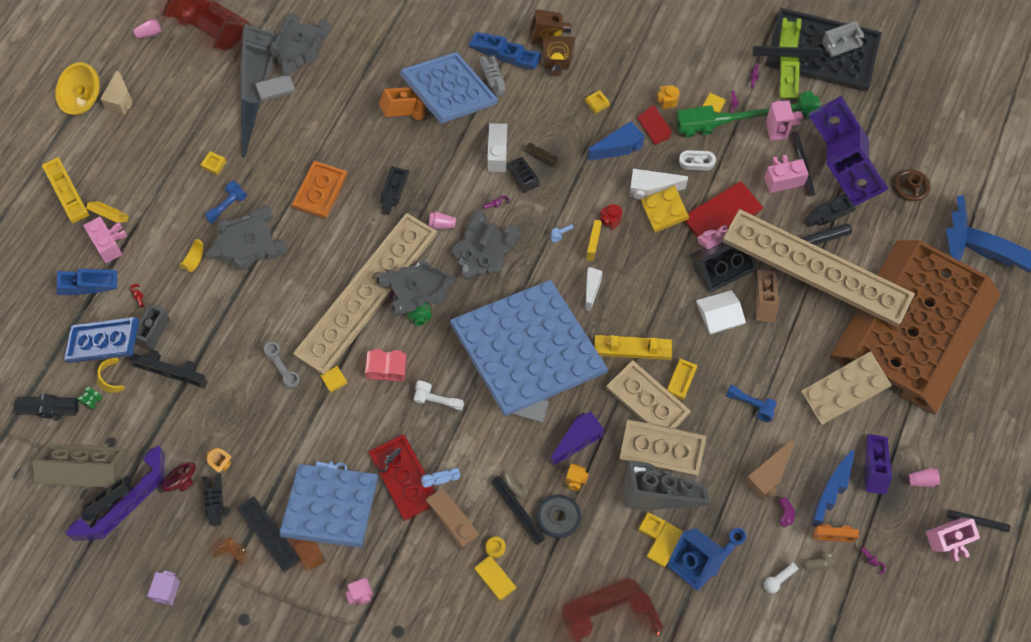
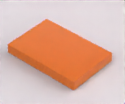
(319, 189)

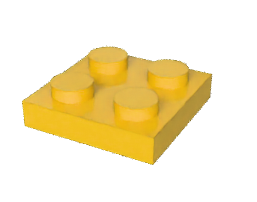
(665, 209)

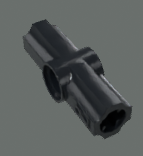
(46, 406)

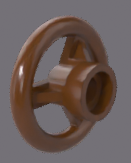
(912, 183)

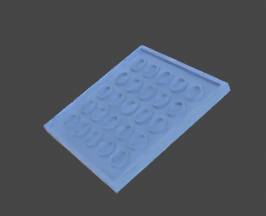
(528, 347)

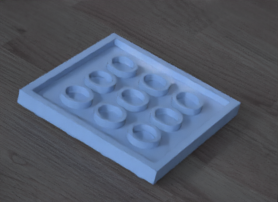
(448, 87)
(329, 505)

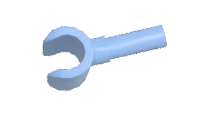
(556, 233)

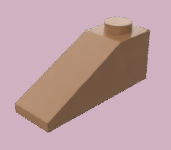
(766, 296)
(768, 475)
(452, 518)

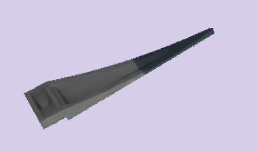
(254, 68)

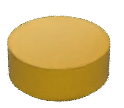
(495, 547)

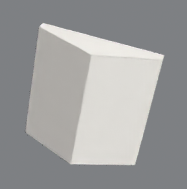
(721, 312)

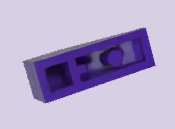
(581, 434)
(877, 464)

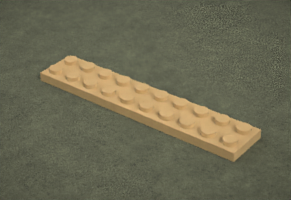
(818, 268)
(363, 296)

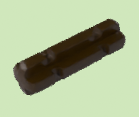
(541, 154)

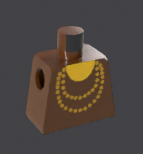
(547, 24)
(557, 53)

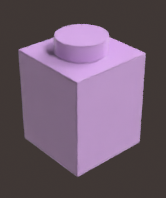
(164, 588)

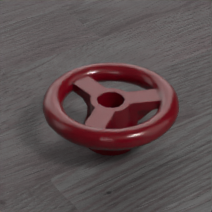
(179, 478)

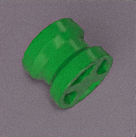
(89, 398)

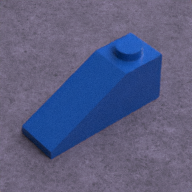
(619, 143)

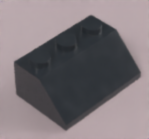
(721, 265)

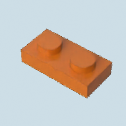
(828, 533)

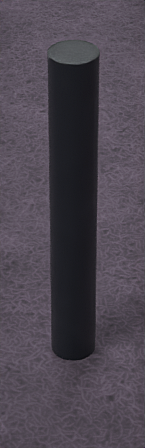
(980, 521)

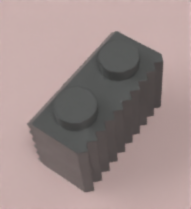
(151, 326)

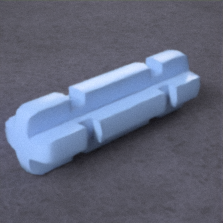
(440, 477)

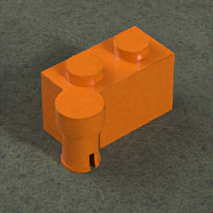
(402, 103)

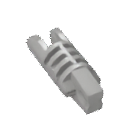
(493, 75)

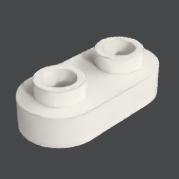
(697, 160)

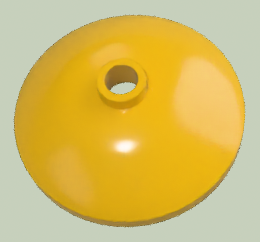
(77, 88)

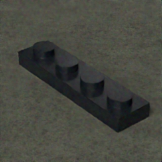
(269, 534)

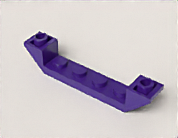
(119, 511)

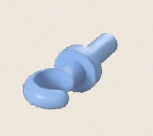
(331, 465)

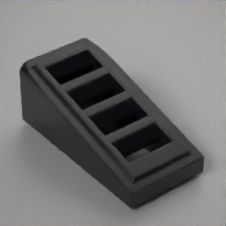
(524, 186)

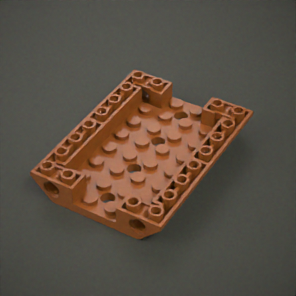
(943, 331)

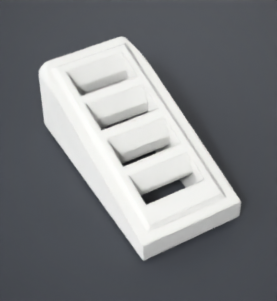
(594, 279)

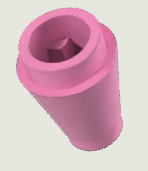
(147, 29)
(441, 221)
(925, 478)

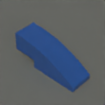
(85, 281)

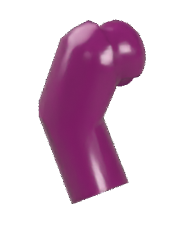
(789, 513)

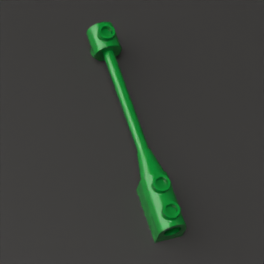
(705, 118)

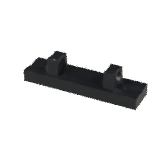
(155, 366)

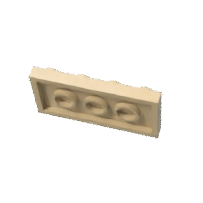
(846, 388)
(647, 397)
(663, 446)

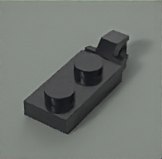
(393, 188)
(830, 211)

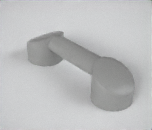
(272, 353)

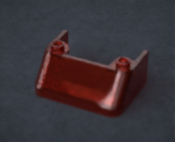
(210, 18)
(579, 611)

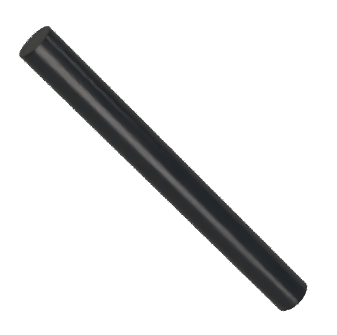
(800, 153)

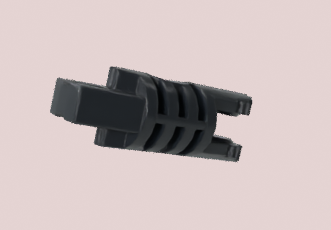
(213, 500)

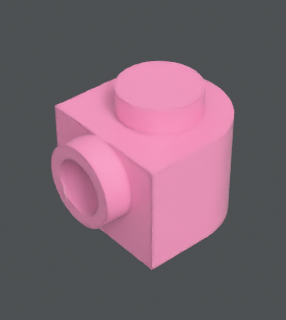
(359, 592)

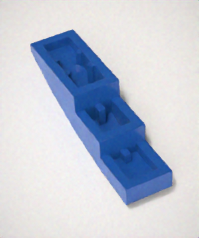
(504, 50)
(958, 234)
(998, 248)
(837, 484)

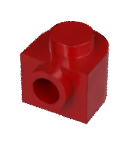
(611, 216)

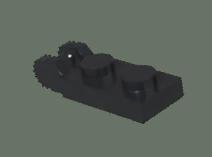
(106, 498)

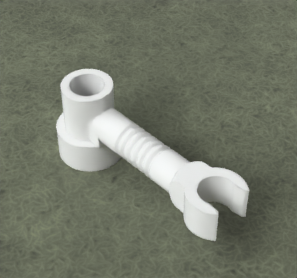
(423, 393)

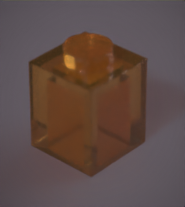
(309, 554)

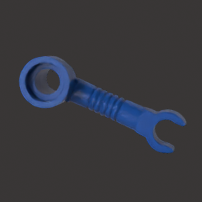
(234, 192)
(766, 409)
(733, 543)

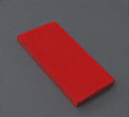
(722, 209)
(403, 477)

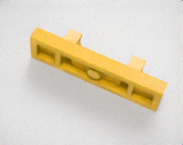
(65, 190)
(633, 347)

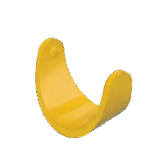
(193, 257)
(101, 383)

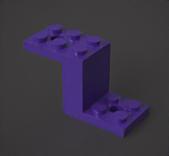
(848, 151)

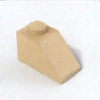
(116, 96)

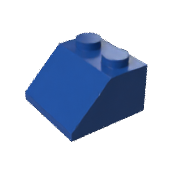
(696, 558)

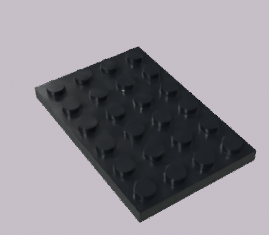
(846, 69)

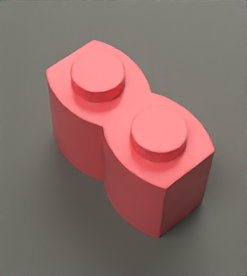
(385, 365)

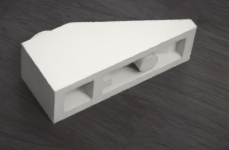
(497, 147)
(648, 183)

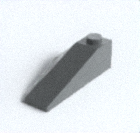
(653, 489)

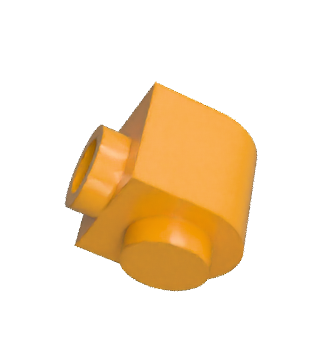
(668, 96)
(218, 459)
(576, 477)

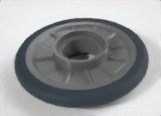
(555, 528)

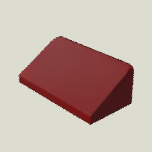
(655, 125)

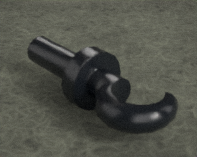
(389, 459)

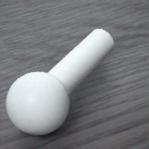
(772, 584)

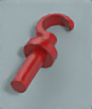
(137, 295)

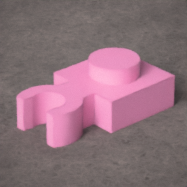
(712, 238)

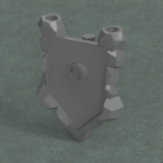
(298, 42)
(246, 240)
(483, 246)
(415, 286)

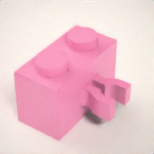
(781, 120)
(785, 175)
(105, 238)
(953, 537)

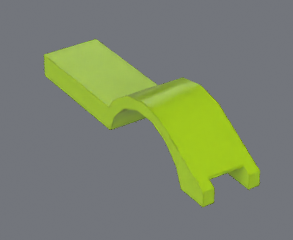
(789, 66)

